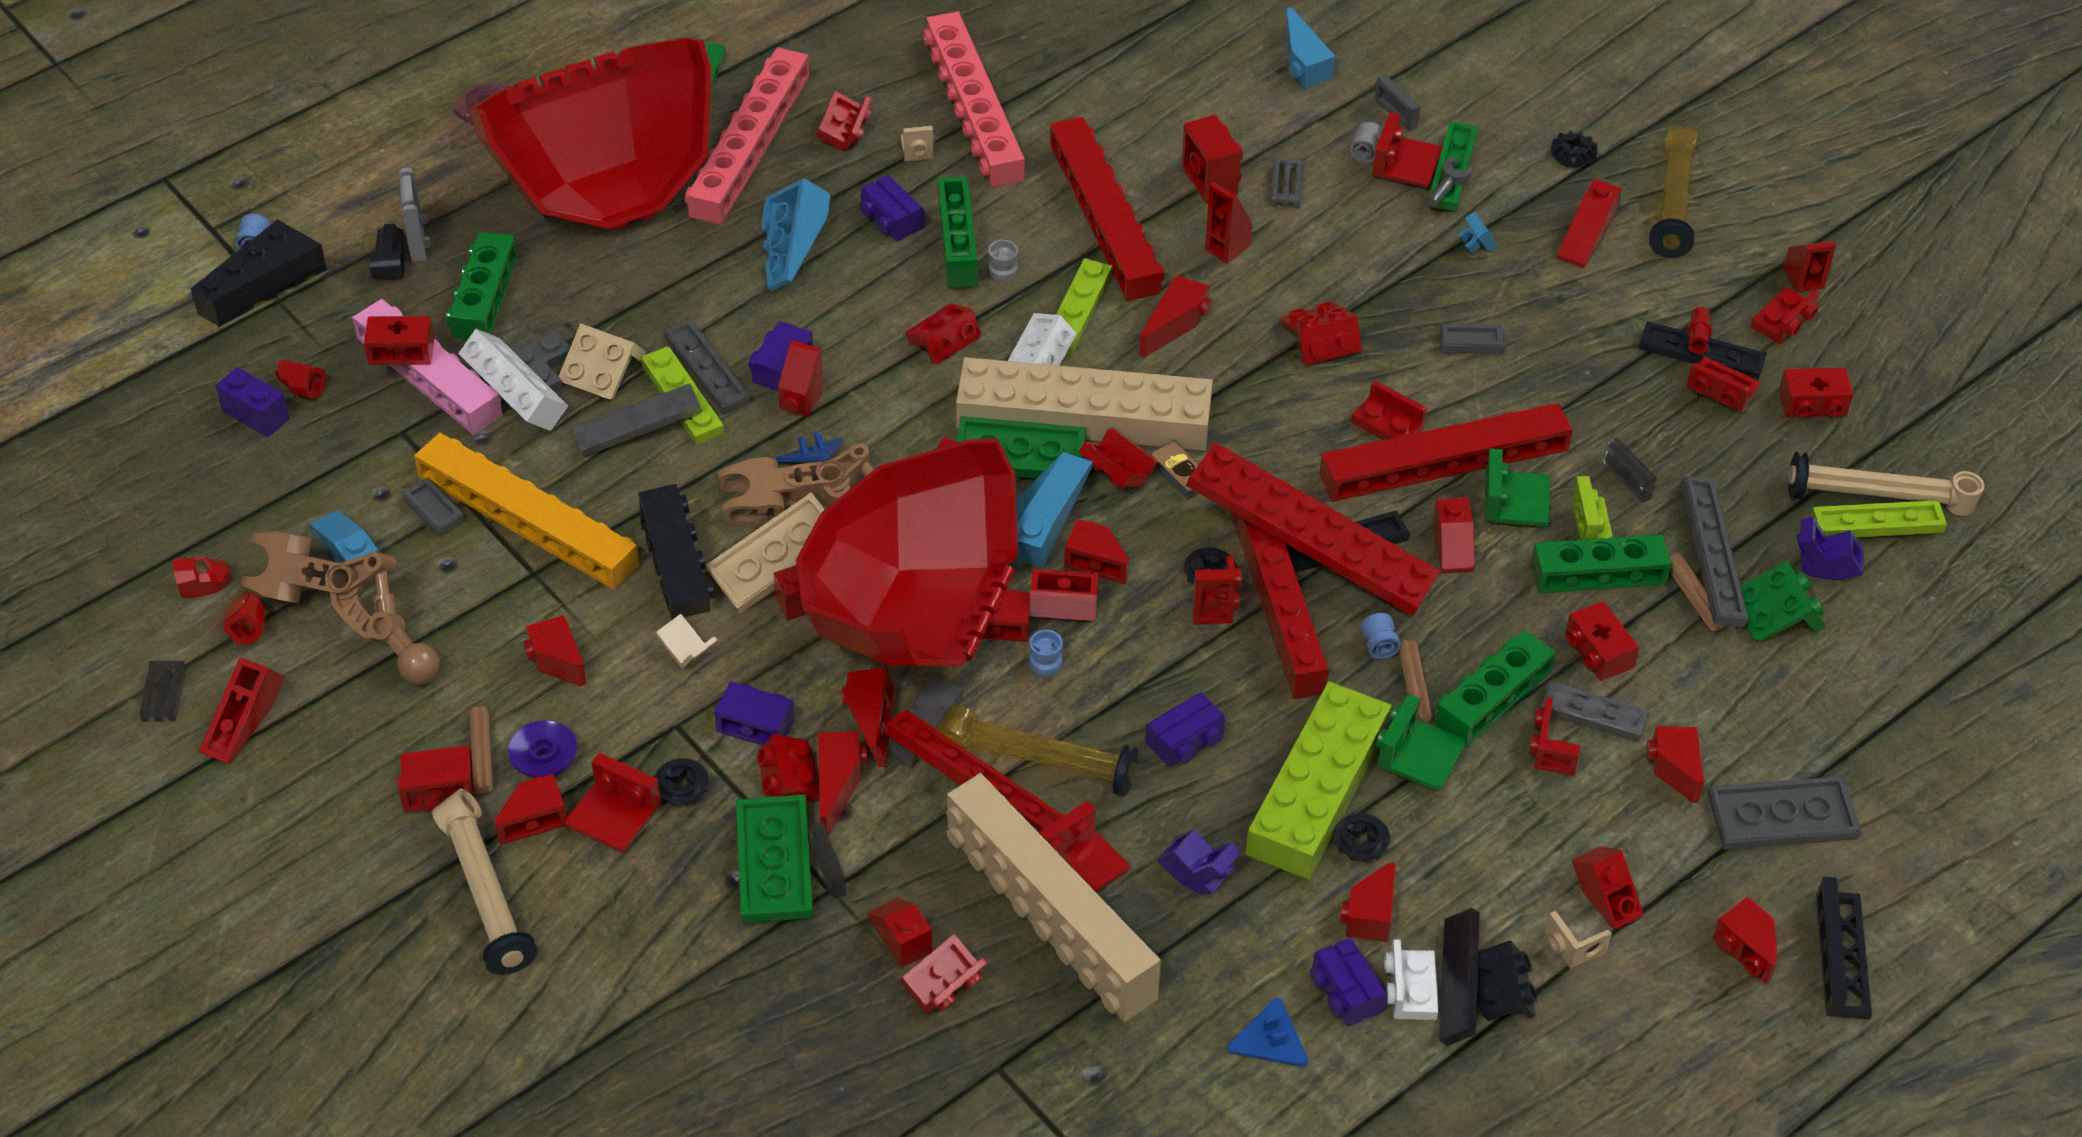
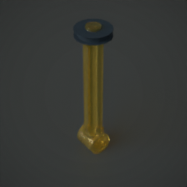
(1672, 235)
(964, 728)

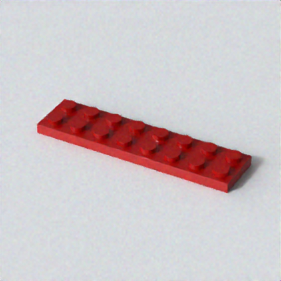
(1313, 528)

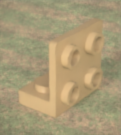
(598, 361)

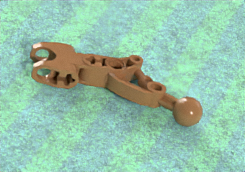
(773, 488)
(292, 568)

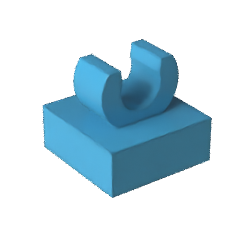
(1478, 233)

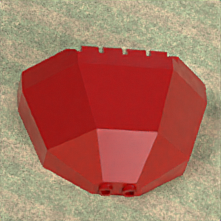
(607, 137)
(912, 554)

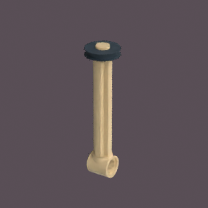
(1957, 493)
(508, 948)

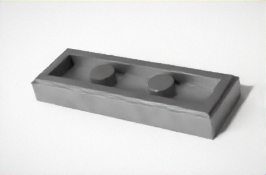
(931, 709)
(1596, 711)

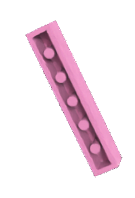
(445, 381)

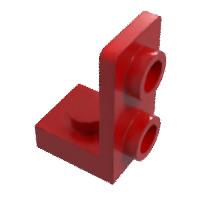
(1552, 754)

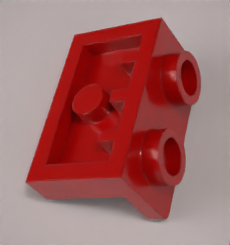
(1785, 315)
(945, 332)
(1389, 413)
(1216, 595)

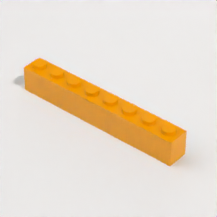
(528, 511)

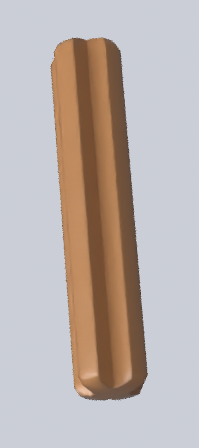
(1693, 589)
(1415, 678)
(481, 750)

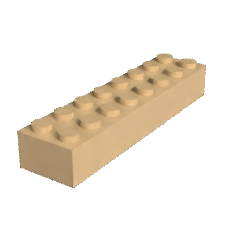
(1138, 405)
(1053, 898)

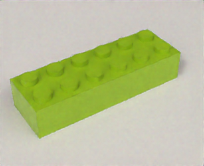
(1318, 780)

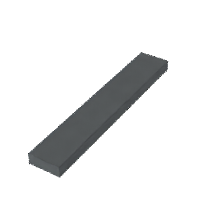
(1714, 551)

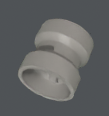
(1365, 142)
(1003, 260)

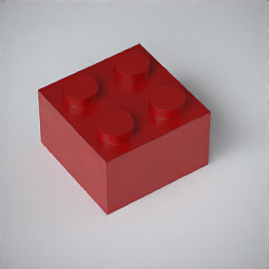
(1210, 155)

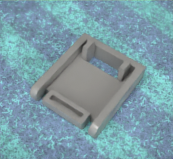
(412, 216)

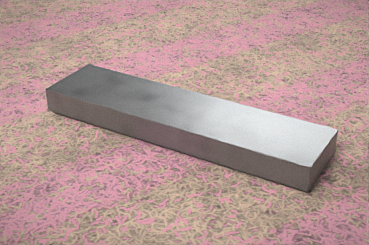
(707, 367)
(637, 419)

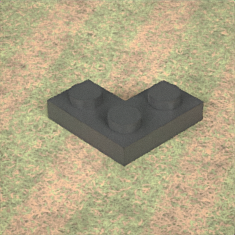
(543, 356)

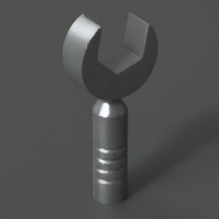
(1450, 178)

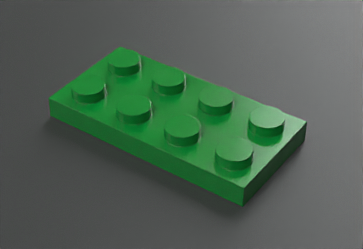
(1026, 444)
(774, 859)

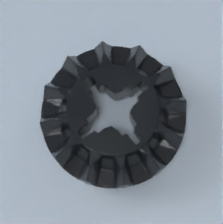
(1581, 156)
(1205, 557)
(673, 772)
(1353, 827)

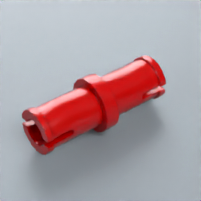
(1699, 330)

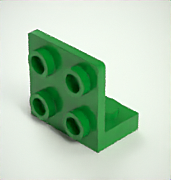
(1515, 495)

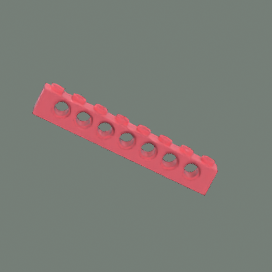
(974, 99)
(747, 136)

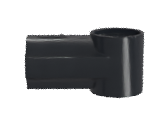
(388, 257)

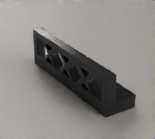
(1834, 953)

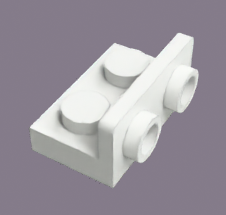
(1044, 340)
(1412, 983)

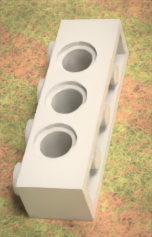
(513, 379)

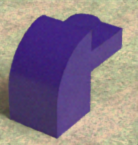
(1829, 556)
(1196, 863)

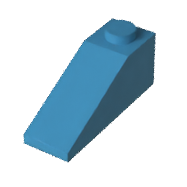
(1308, 56)
(342, 537)

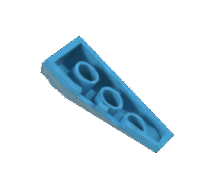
(792, 224)
(1046, 506)

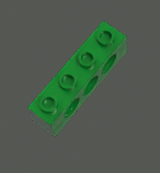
(957, 232)
(482, 285)
(1600, 563)
(1495, 687)

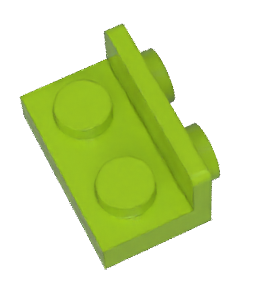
(1589, 511)

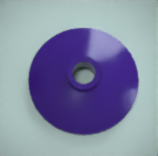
(539, 739)

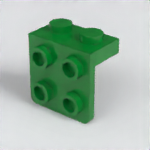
(1779, 601)
(1417, 748)

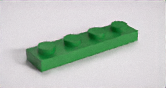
(1458, 143)

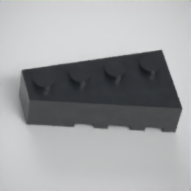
(257, 273)
(674, 552)

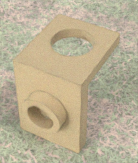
(917, 143)
(682, 641)
(1566, 945)

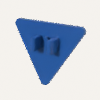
(817, 452)
(1271, 1038)

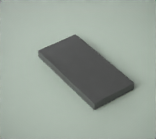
(1783, 812)

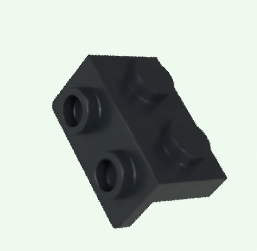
(1505, 982)

